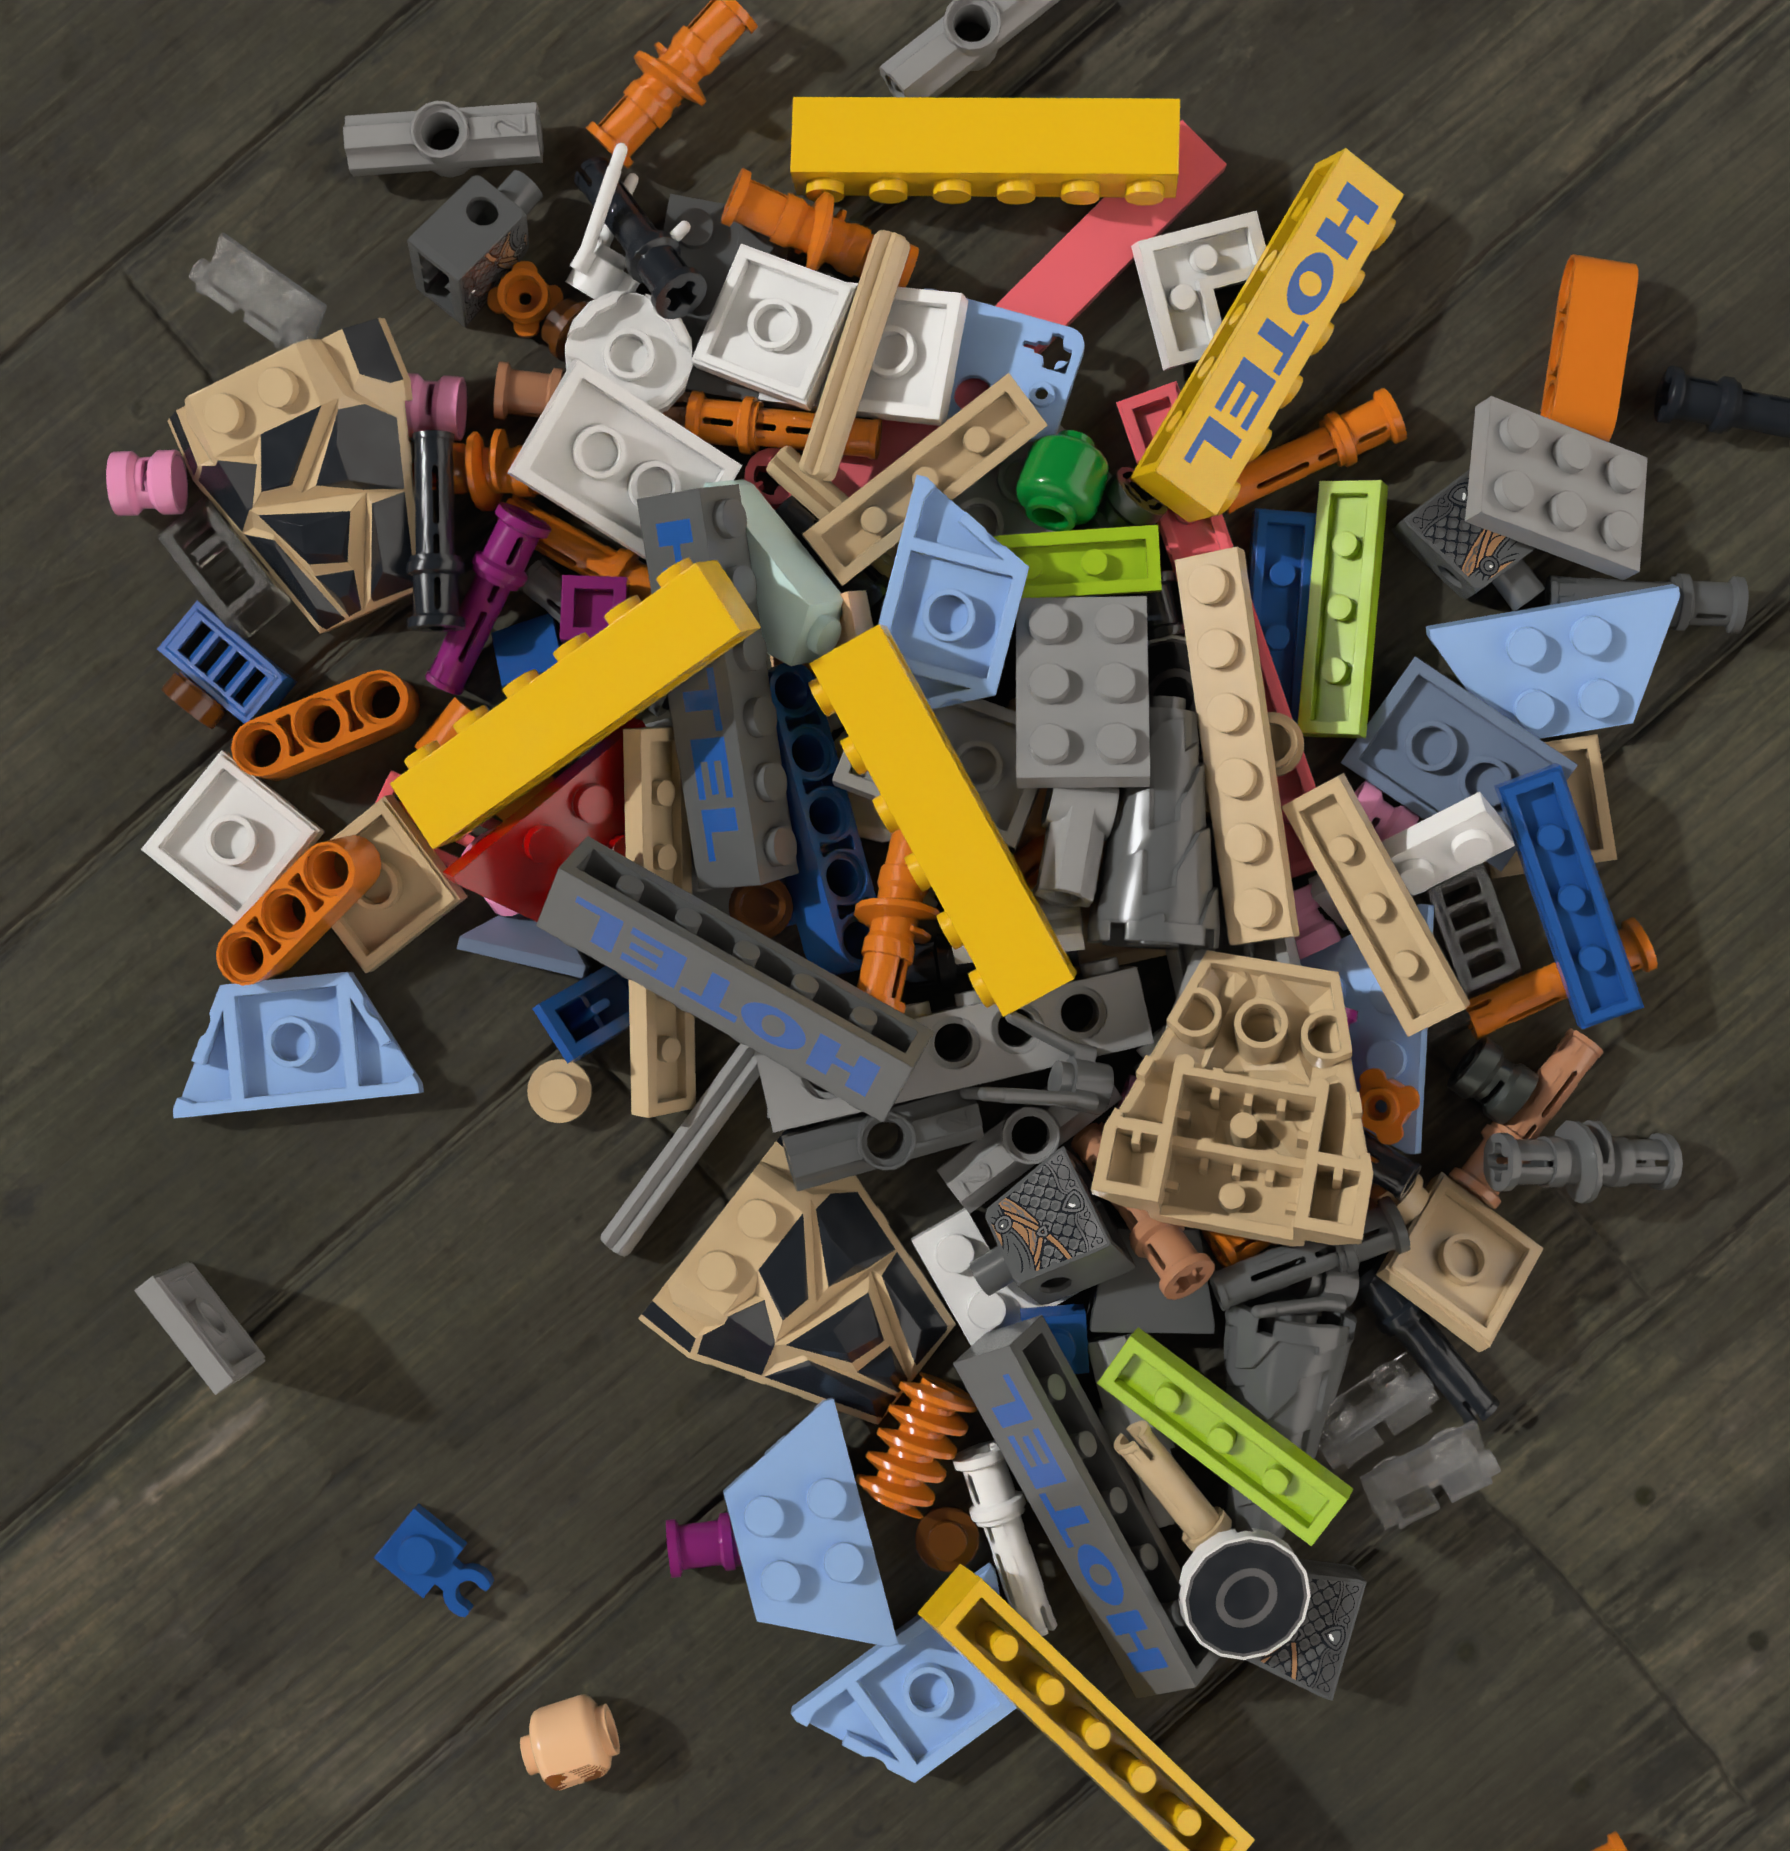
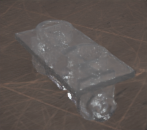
(269, 298)
(1392, 1393)
(1403, 1484)

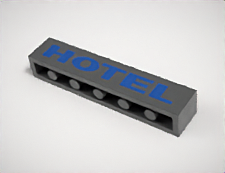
(725, 710)
(733, 978)
(1085, 1503)

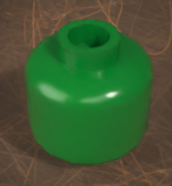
(1062, 480)

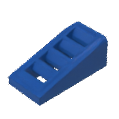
(262, 699)

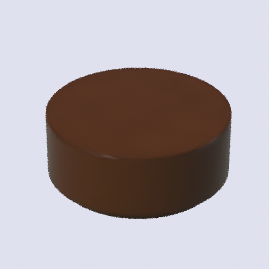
(194, 699)

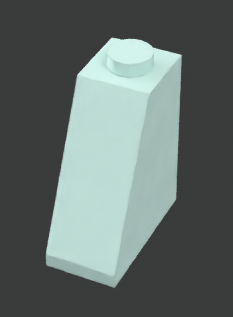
(794, 595)

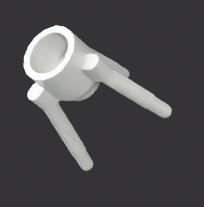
(597, 266)

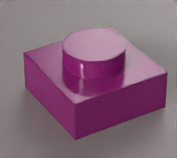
(587, 601)

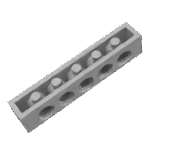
(1116, 1025)

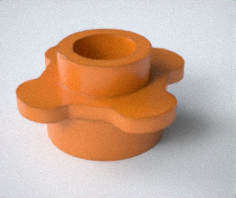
(520, 281)
(1400, 1103)

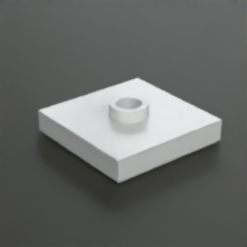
(775, 327)
(231, 838)

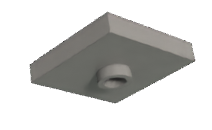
(201, 1326)

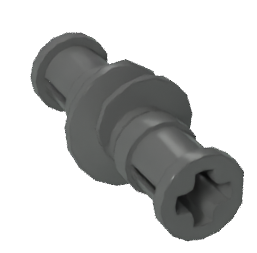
(1582, 1160)

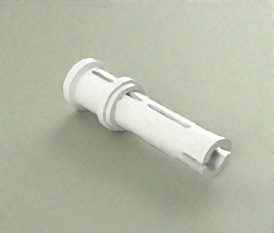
(999, 1510)

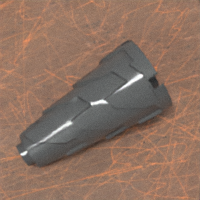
(1158, 853)
(1285, 1376)

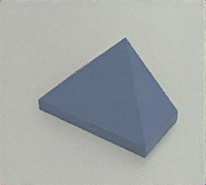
(522, 942)

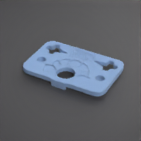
(995, 346)

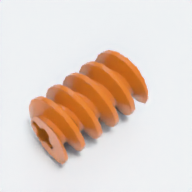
(917, 1445)

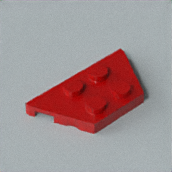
(525, 851)

